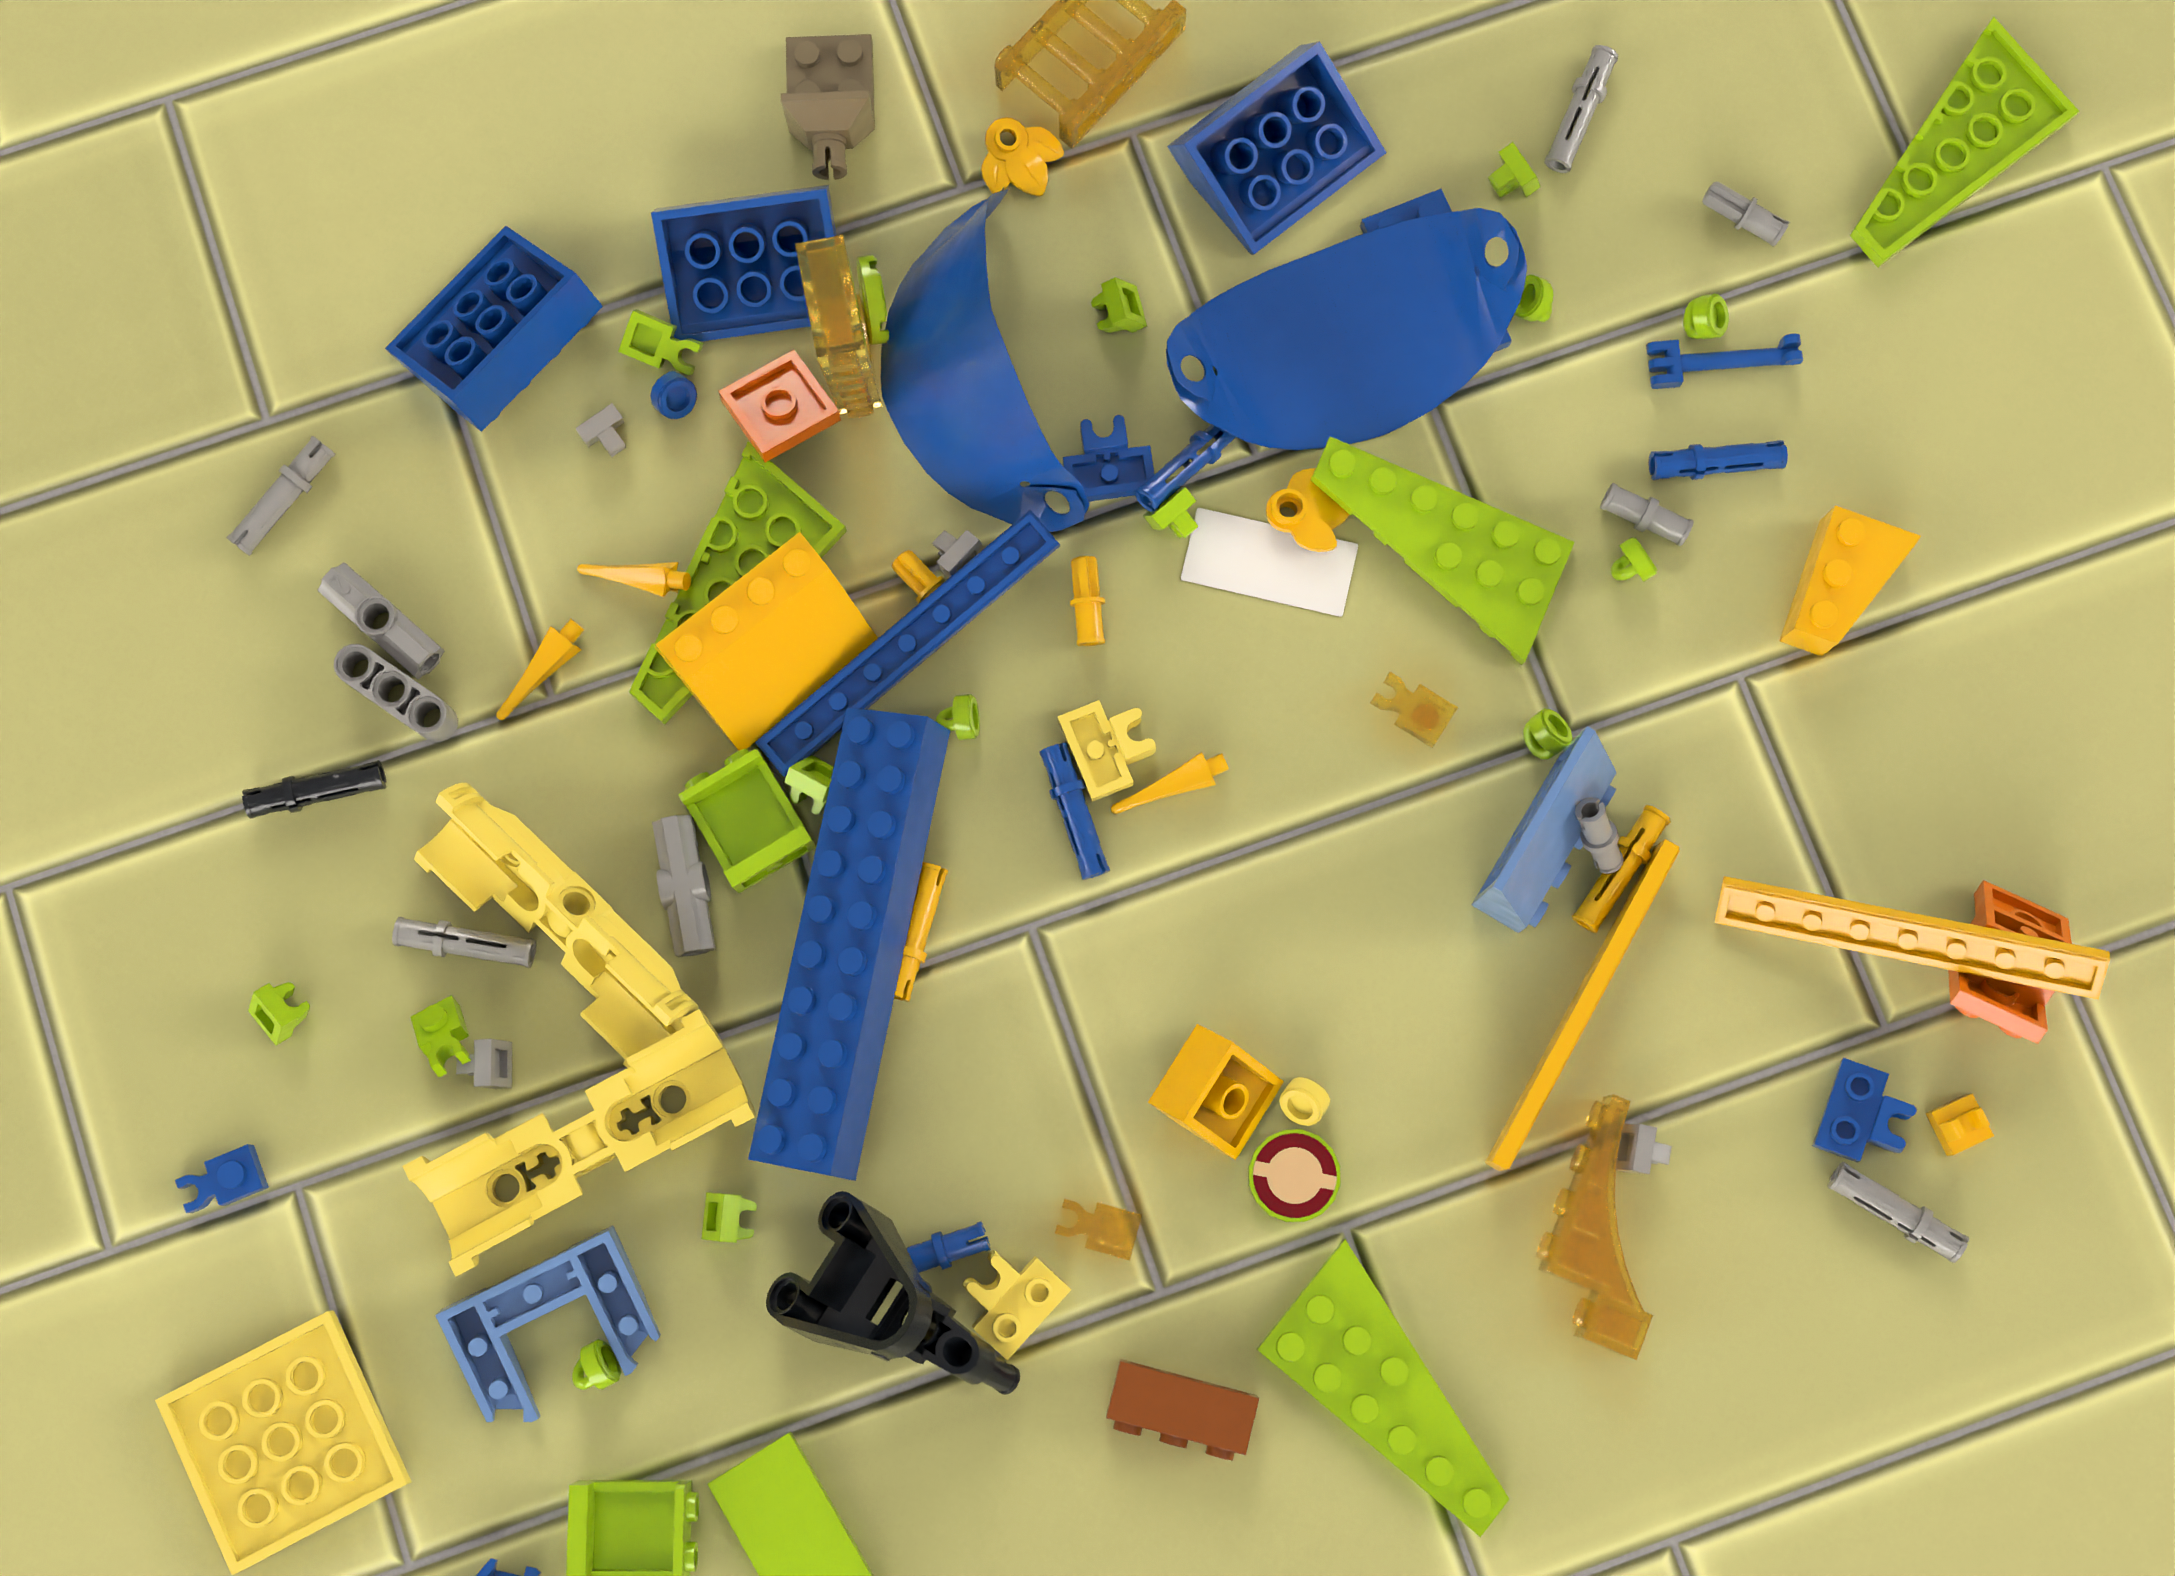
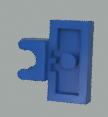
(1108, 465)
(1859, 1113)

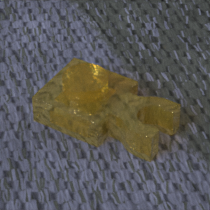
(1421, 712)
(1108, 1229)

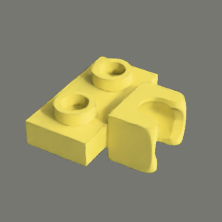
(1103, 747)
(1014, 1302)

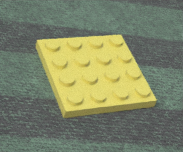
(282, 1441)

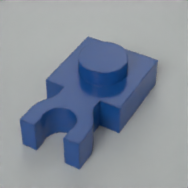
(228, 1179)

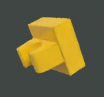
(1960, 1124)

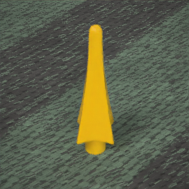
(654, 578)
(552, 653)
(1190, 776)

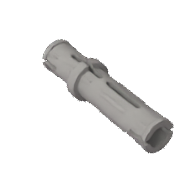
(1597, 69)
(281, 495)
(445, 939)
(1913, 1221)

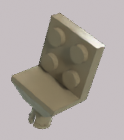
(829, 96)

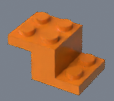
(2009, 1005)

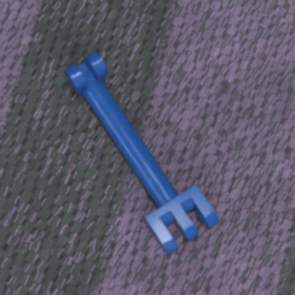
(1675, 364)

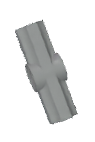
(399, 635)
(683, 885)

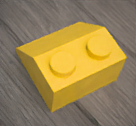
(1216, 1091)

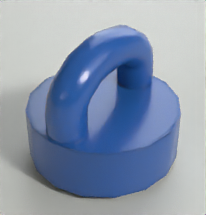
(673, 395)

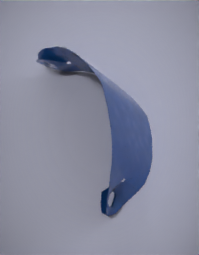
(1352, 333)
(958, 390)

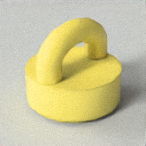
(1304, 1101)

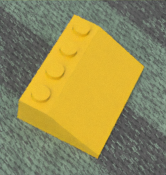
(767, 642)

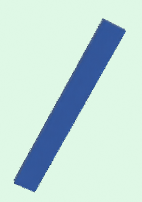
(909, 642)

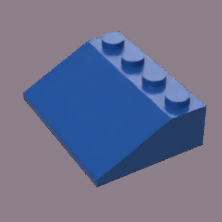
(1278, 147)
(736, 263)
(495, 327)

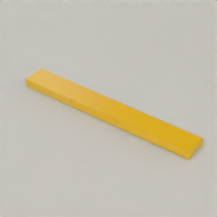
(1913, 937)
(1582, 1006)

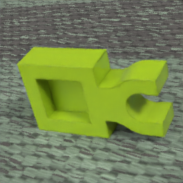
(654, 341)
(439, 1033)

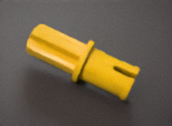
(916, 575)
(1087, 601)

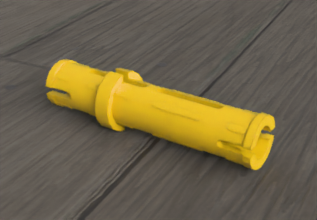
(1635, 851)
(925, 905)

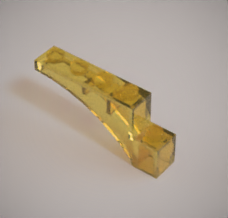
(1587, 1241)

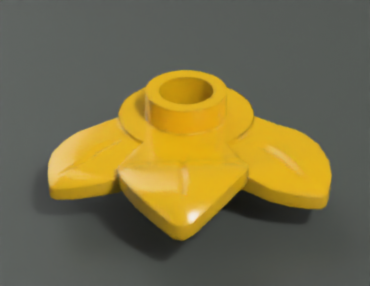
(1023, 161)
(1314, 513)

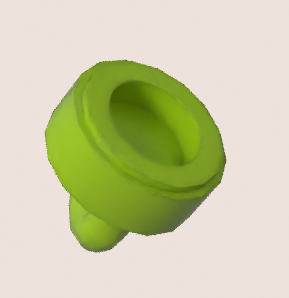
(1535, 300)
(1706, 317)
(1639, 560)
(965, 717)
(1549, 731)
(599, 1365)

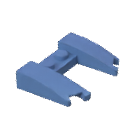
(480, 1322)

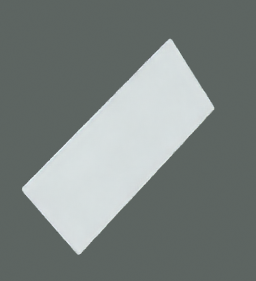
(1267, 563)

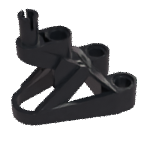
(854, 1283)

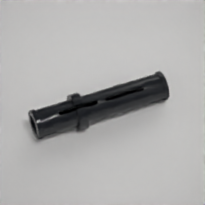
(295, 793)

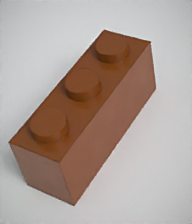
(1182, 1409)

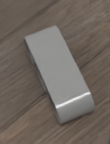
(378, 682)

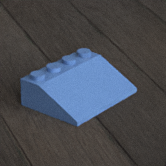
(1547, 835)

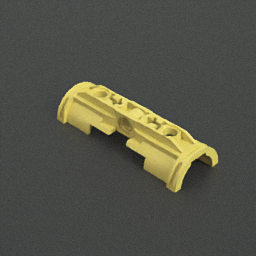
(497, 857)
(465, 1179)

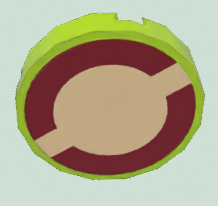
(1294, 1175)

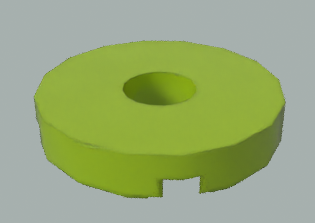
(872, 298)

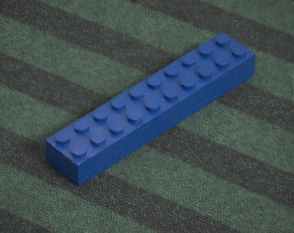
(850, 943)

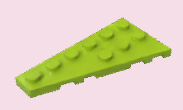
(1979, 128)
(753, 520)
(1465, 549)
(1363, 1368)

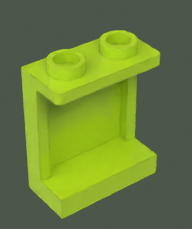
(746, 819)
(631, 1528)

